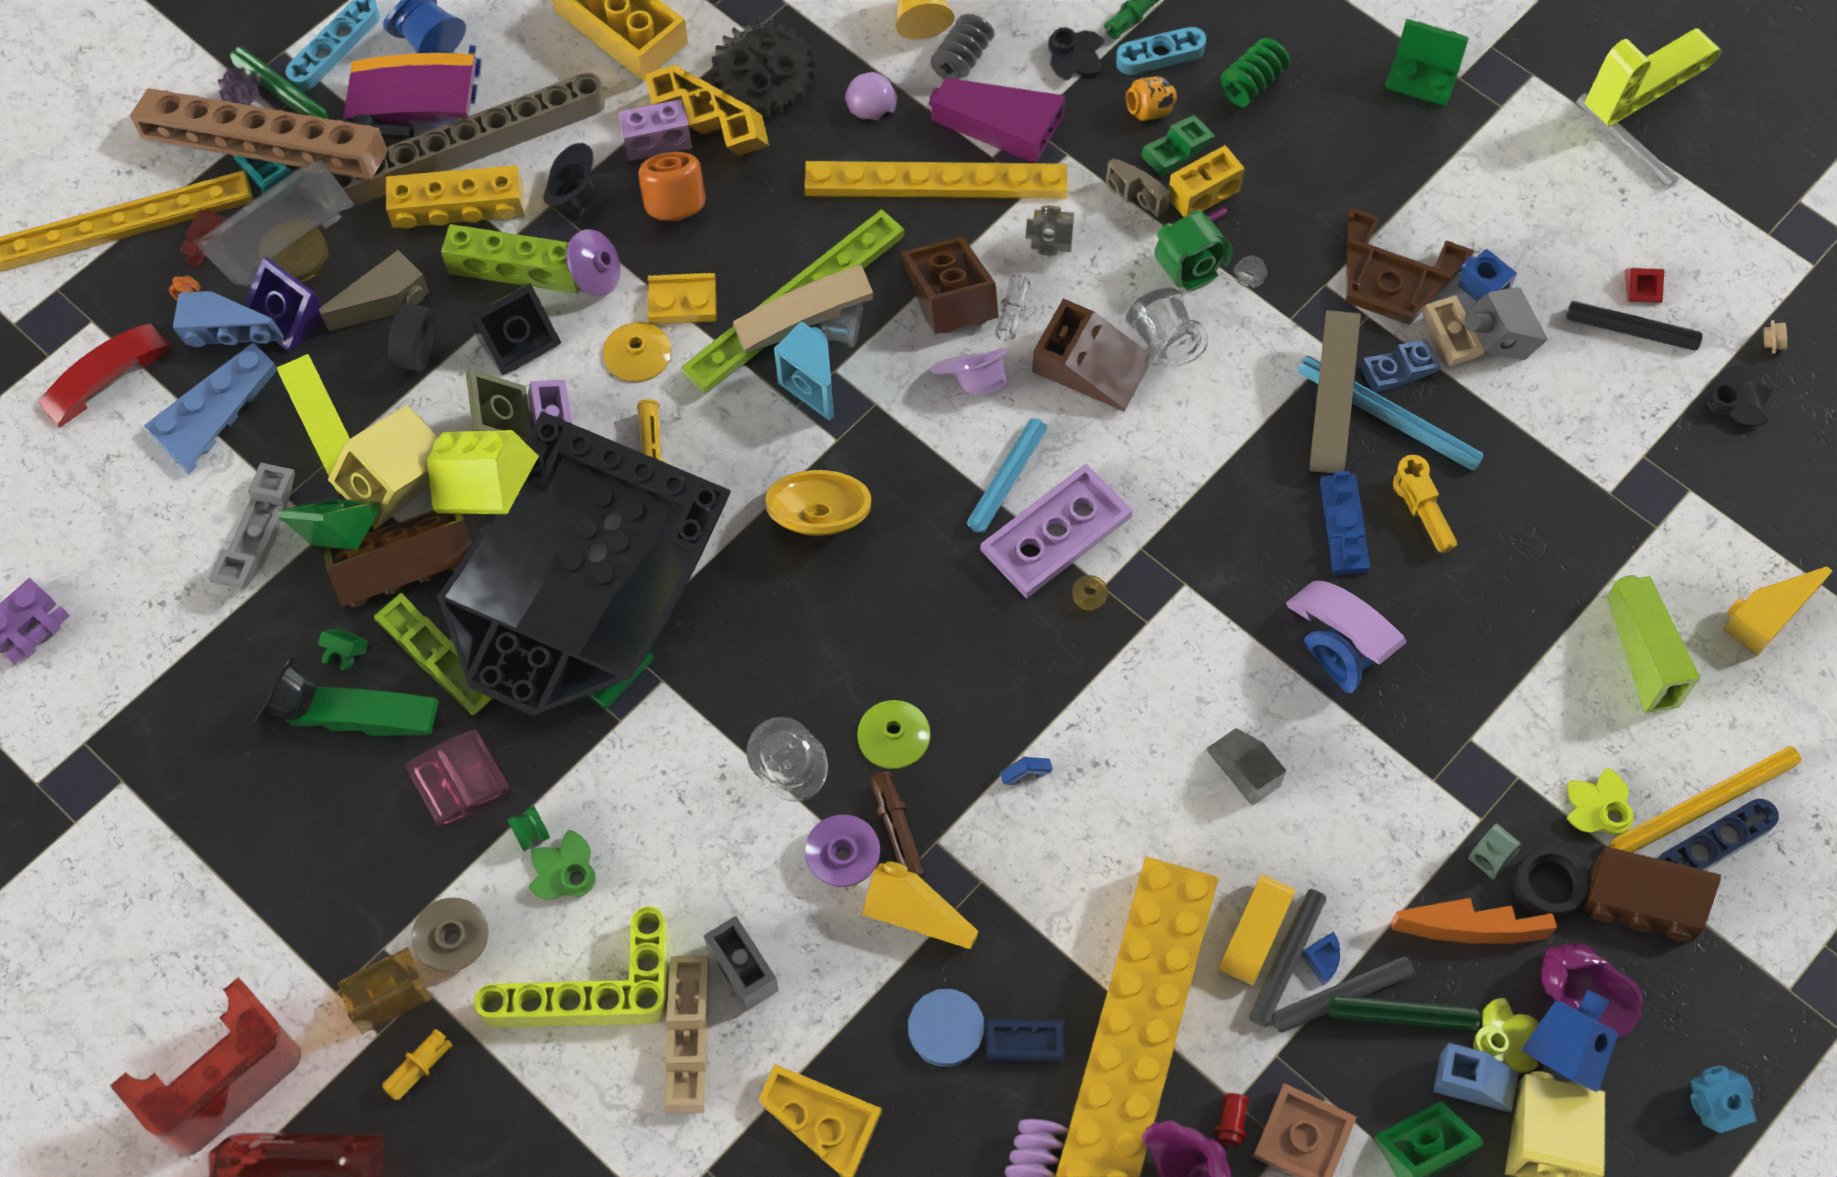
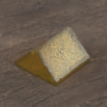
(383, 991)

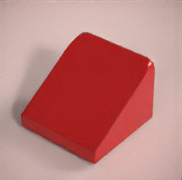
(1644, 284)

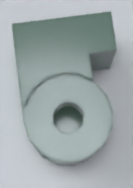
(1498, 848)

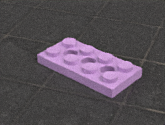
(1056, 553)

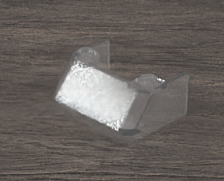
(274, 221)

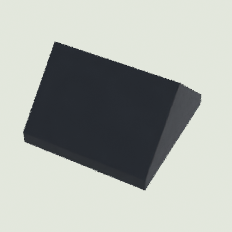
(514, 329)

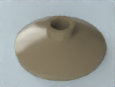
(441, 920)

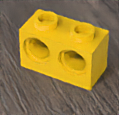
(1206, 181)

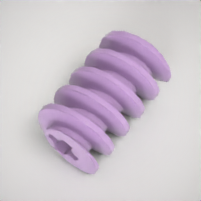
(1035, 1149)

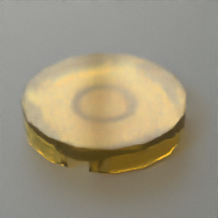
(304, 256)

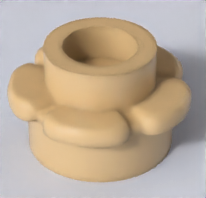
(1775, 336)

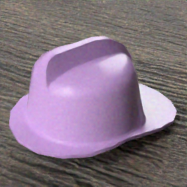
(976, 372)

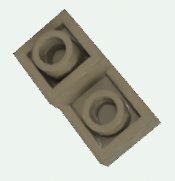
(1133, 182)

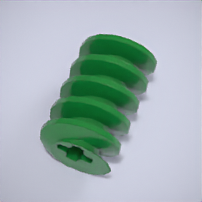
(1254, 71)

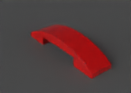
(98, 368)

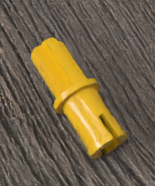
(416, 1065)

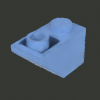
(1475, 1078)

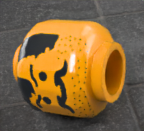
(1151, 98)

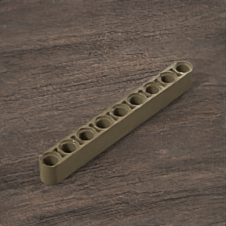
(483, 134)

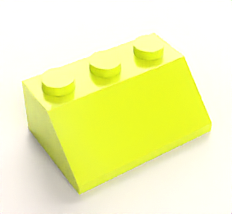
(478, 471)

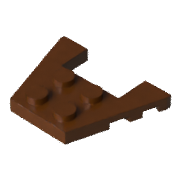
(1391, 282)

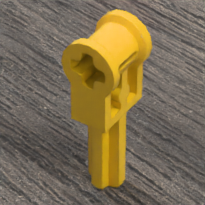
(1420, 494)

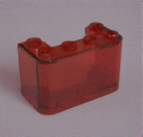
(220, 1082)

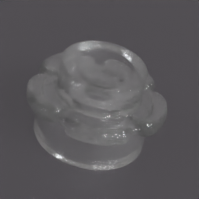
(1250, 264)

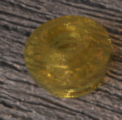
(1087, 601)

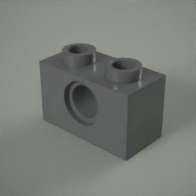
(741, 963)

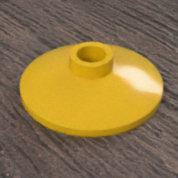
(637, 363)

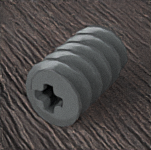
(962, 47)

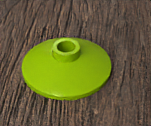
(897, 749)

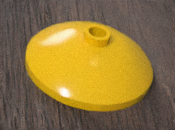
(818, 502)

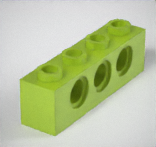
(507, 258)

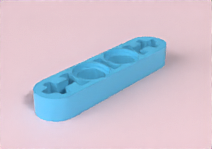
(337, 45)

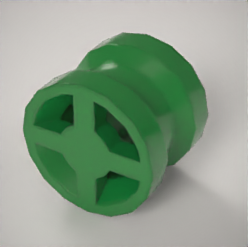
(528, 828)

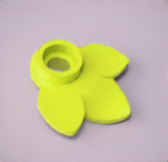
(1597, 801)
(1509, 1034)

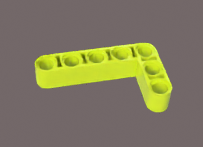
(1633, 80)
(590, 992)

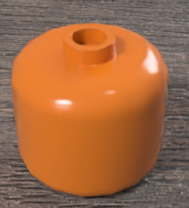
(672, 186)

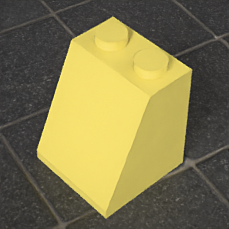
(386, 463)
(1556, 1129)

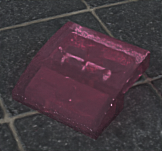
(457, 777)

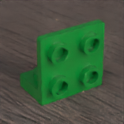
(1427, 62)

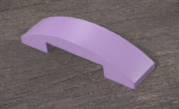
(1350, 616)

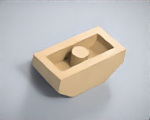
(1448, 332)

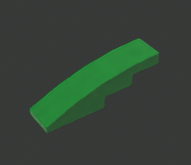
(370, 711)

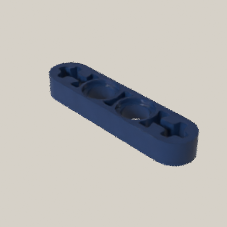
(1716, 845)

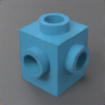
(1722, 1099)

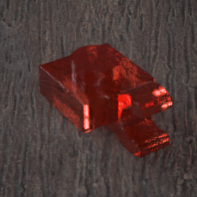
(201, 225)

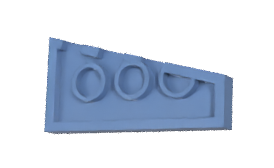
(203, 412)

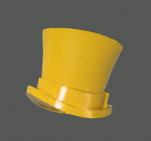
(923, 18)

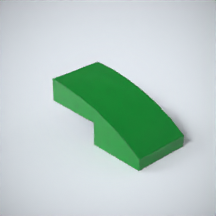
(1178, 146)

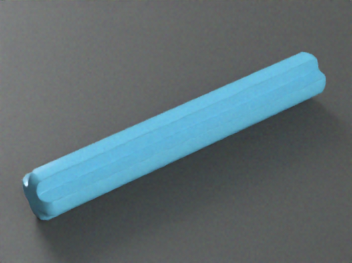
(1007, 475)

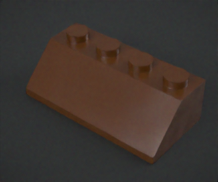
(398, 556)

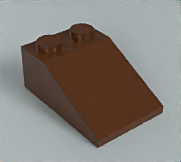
(951, 285)

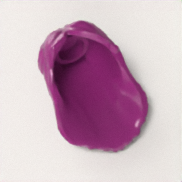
(1576, 968)
(1184, 1152)

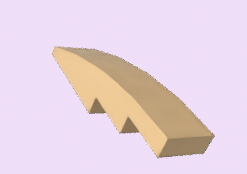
(808, 304)
(687, 1034)

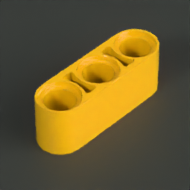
(1257, 929)

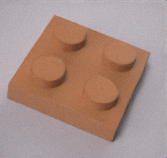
(1304, 1135)

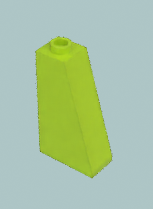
(1651, 644)

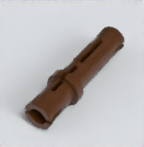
(892, 812)

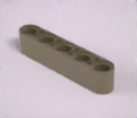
(1335, 392)

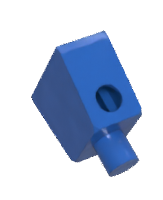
(1575, 1041)

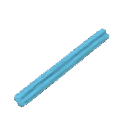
(1403, 420)

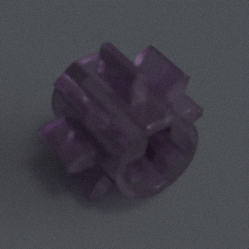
(238, 86)

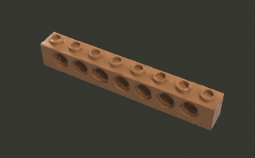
(259, 132)

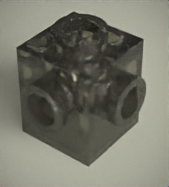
(1050, 242)

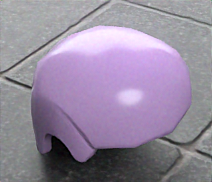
(870, 96)

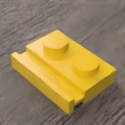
(682, 298)

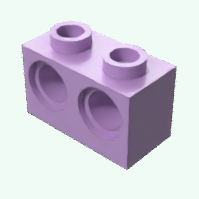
(655, 129)

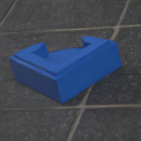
(1025, 767)
(1323, 957)

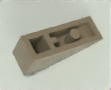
(376, 294)

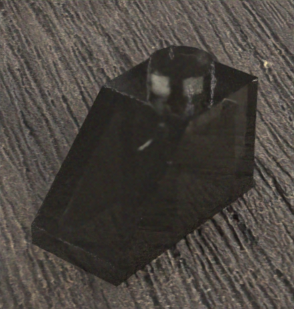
(1248, 764)

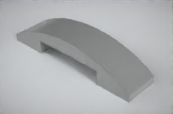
(257, 529)

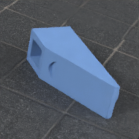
(214, 319)

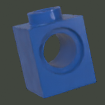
(1486, 264)

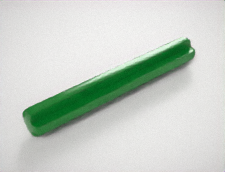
(276, 84)

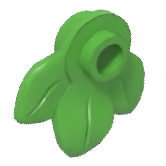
(559, 866)

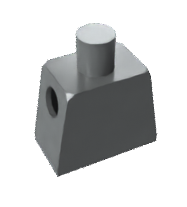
(1506, 324)

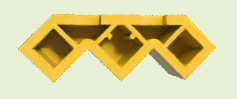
(709, 108)

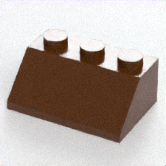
(1650, 894)

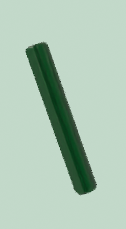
(1403, 1012)

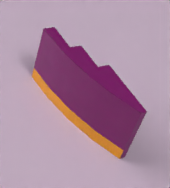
(411, 87)

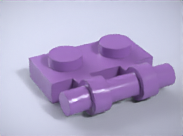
(20, 612)

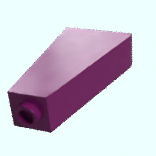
(999, 115)

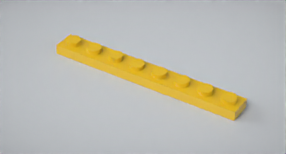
(936, 179)

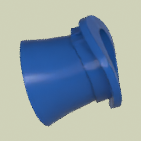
(425, 26)
(1338, 657)

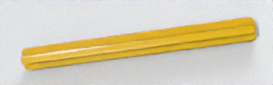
(1707, 800)

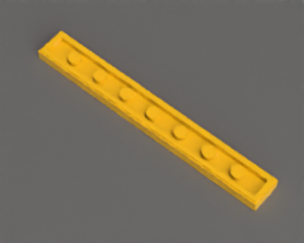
(123, 220)

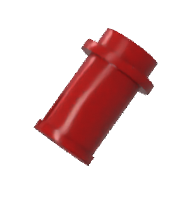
(1232, 1119)

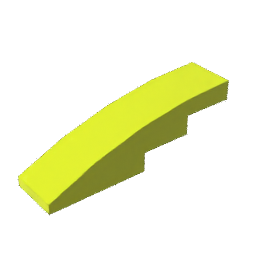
(315, 409)

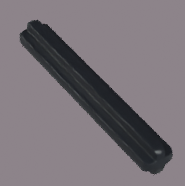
(1634, 325)

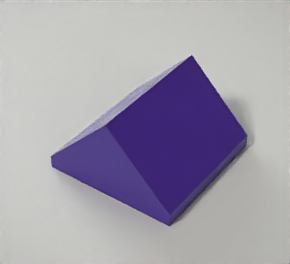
(286, 302)

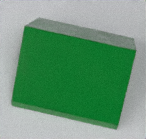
(332, 522)
(1428, 1143)

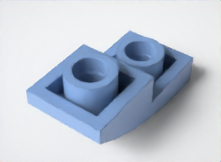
(1406, 364)

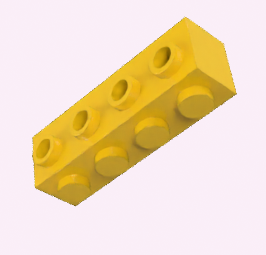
(454, 196)

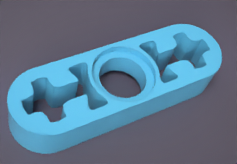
(1151, 61)

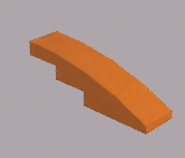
(1459, 923)

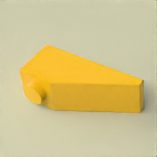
(1771, 608)
(912, 904)

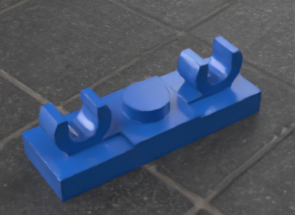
(1344, 523)

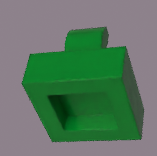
(344, 644)

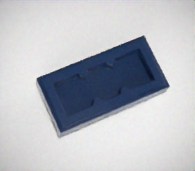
(1025, 1040)

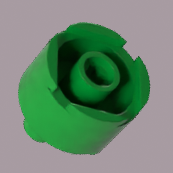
(1192, 251)

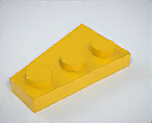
(821, 1117)

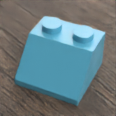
(805, 368)

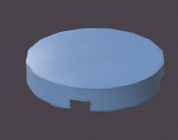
(946, 1027)

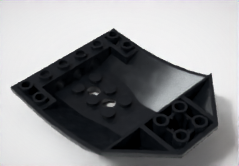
(530, 606)

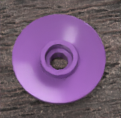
(593, 262)
(839, 834)

